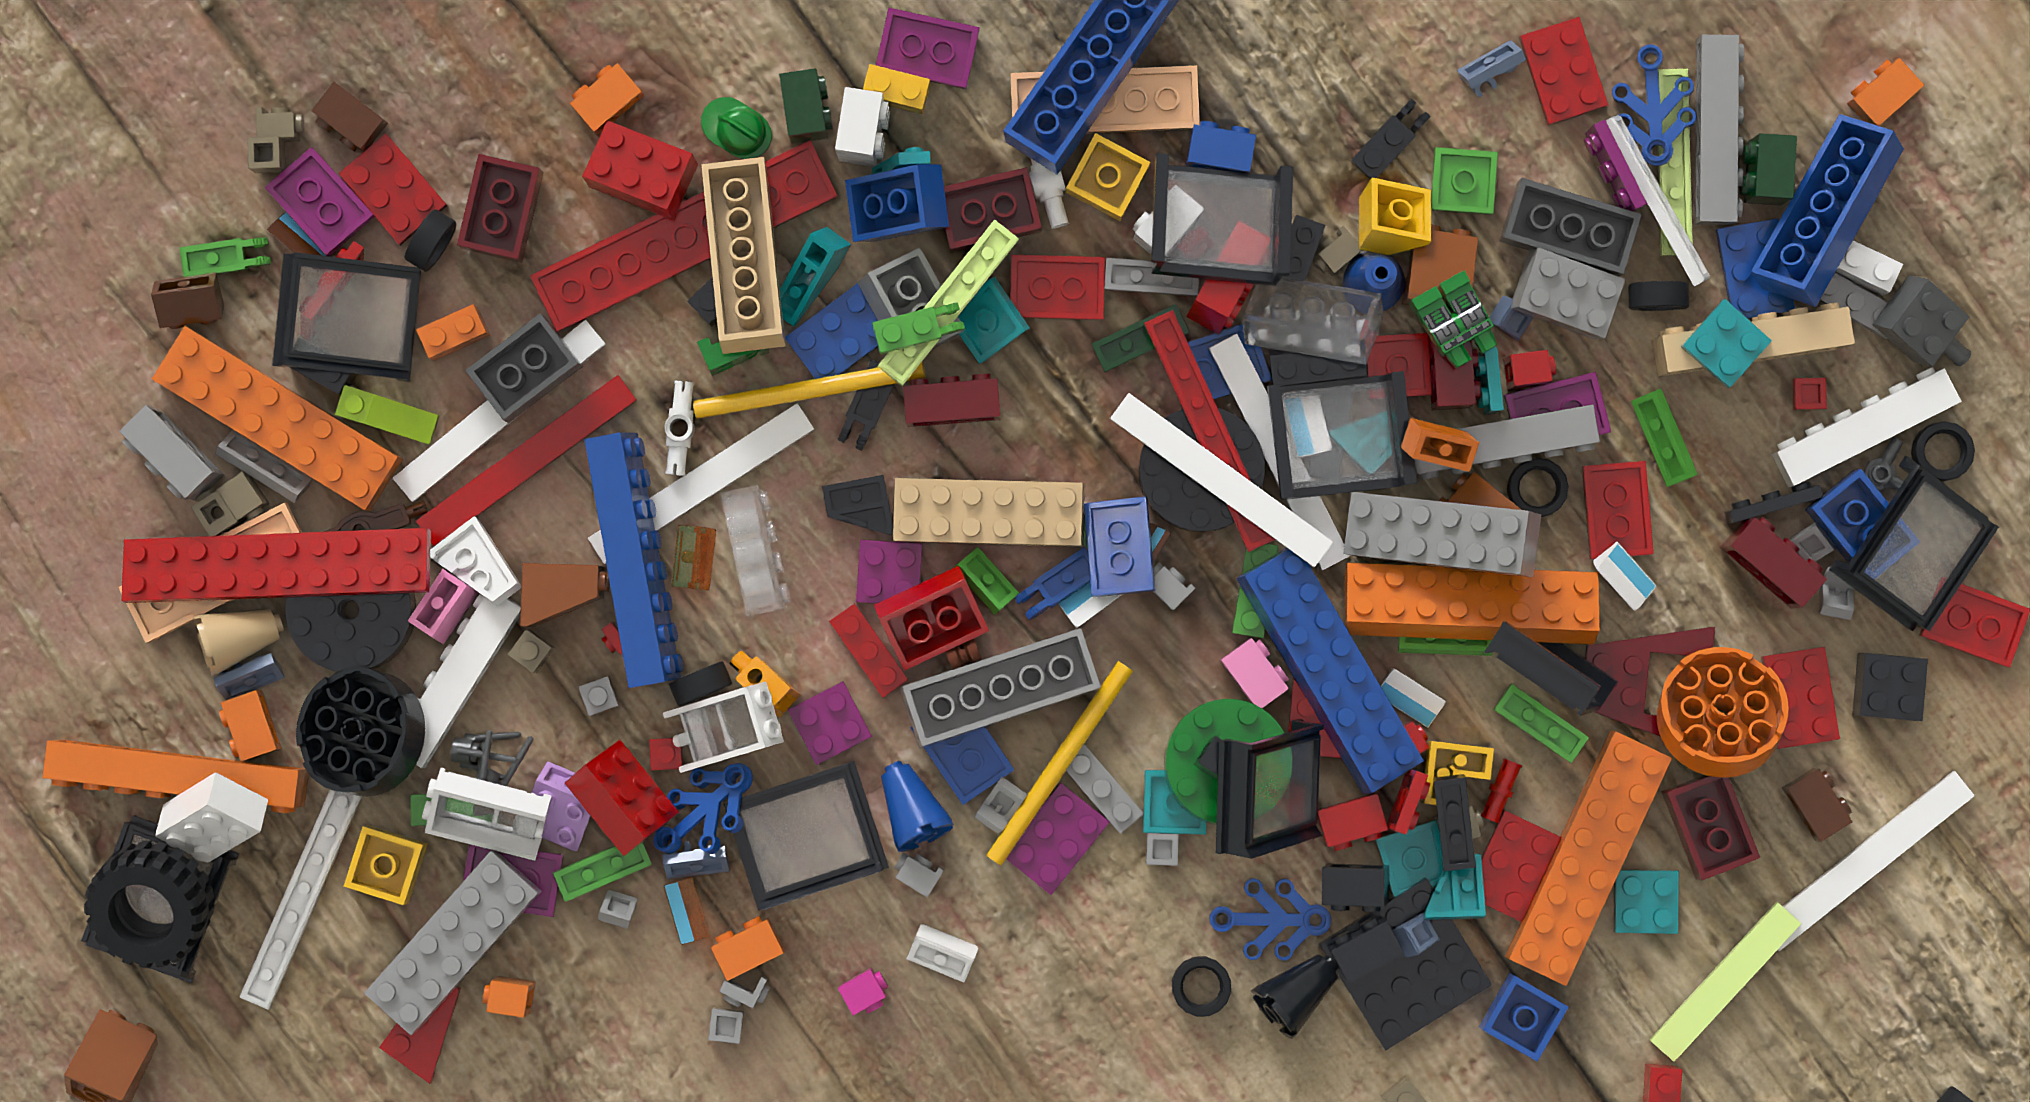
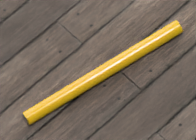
(797, 391)
(1059, 763)

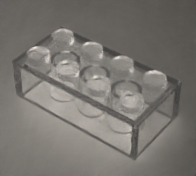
(1314, 319)
(754, 550)

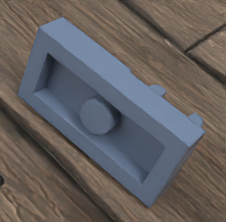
(1498, 61)
(249, 676)
(695, 862)

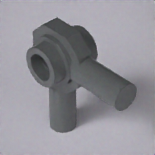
(1882, 471)

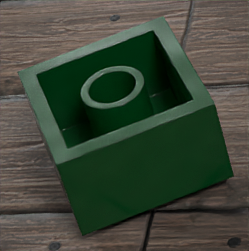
(803, 105)
(1769, 169)

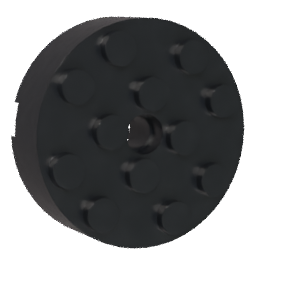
(1180, 498)
(338, 642)
(360, 731)

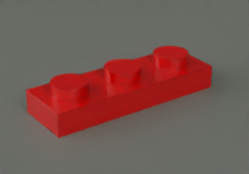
(868, 650)

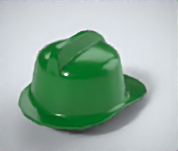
(736, 128)

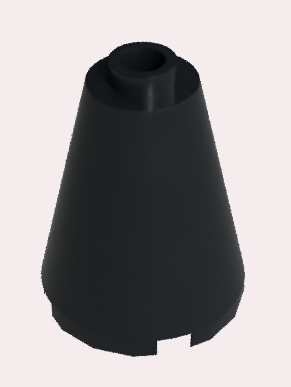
(1296, 993)

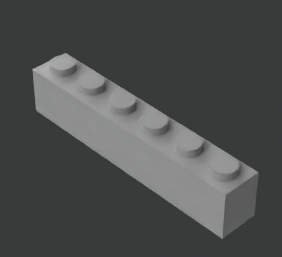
(1717, 129)
(1526, 436)

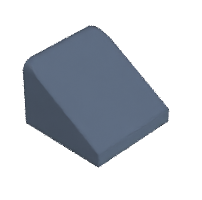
(1509, 320)
(1415, 935)

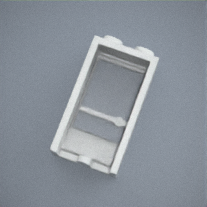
(728, 725)
(485, 814)

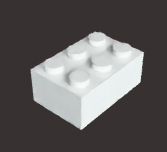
(860, 127)
(211, 817)

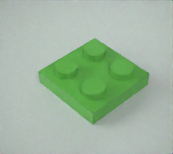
(1463, 181)

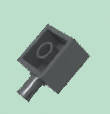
(1923, 323)

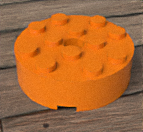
(1708, 738)

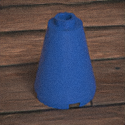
(1361, 276)
(912, 808)

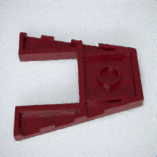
(1629, 665)

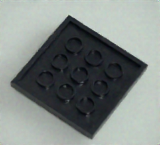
(1417, 988)

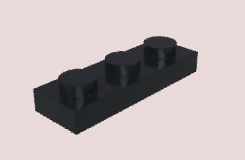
(1773, 502)
(1454, 822)

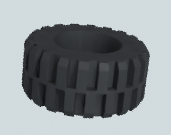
(127, 932)

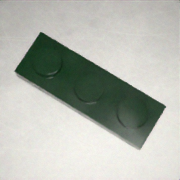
(1129, 342)

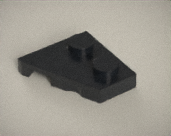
(860, 503)

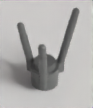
(467, 751)
(489, 776)

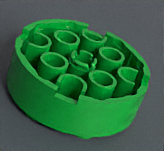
(1221, 718)

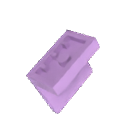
(566, 815)

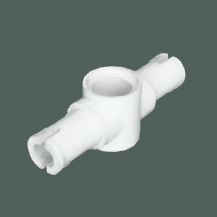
(1049, 190)
(680, 411)

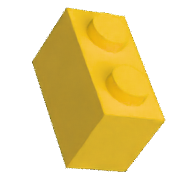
(898, 88)

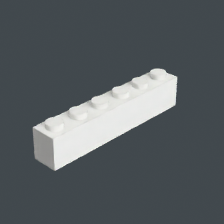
(1866, 427)
(463, 669)

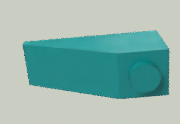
(811, 272)

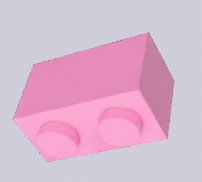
(443, 606)
(1255, 673)

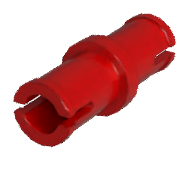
(1501, 790)

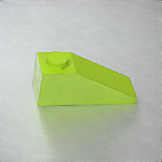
(386, 414)

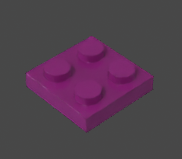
(887, 569)
(829, 723)

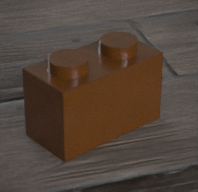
(349, 117)
(187, 300)
(1818, 804)

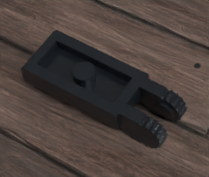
(1388, 142)
(866, 409)

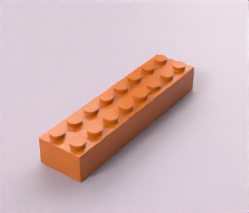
(277, 419)
(1469, 603)
(166, 772)
(1588, 857)

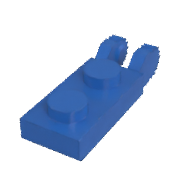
(1058, 583)

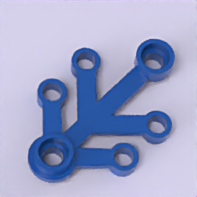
(1655, 112)
(707, 807)
(1276, 919)

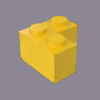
(1455, 759)

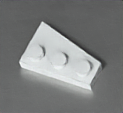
(477, 562)

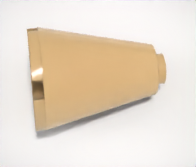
(235, 636)

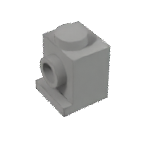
(1169, 586)
(917, 873)

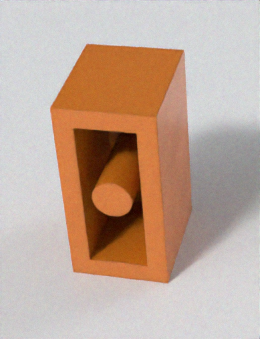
(1885, 93)
(606, 97)
(453, 332)
(1440, 444)
(249, 726)
(747, 948)
(509, 996)

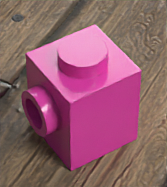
(864, 991)

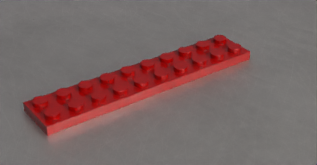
(666, 247)
(276, 565)

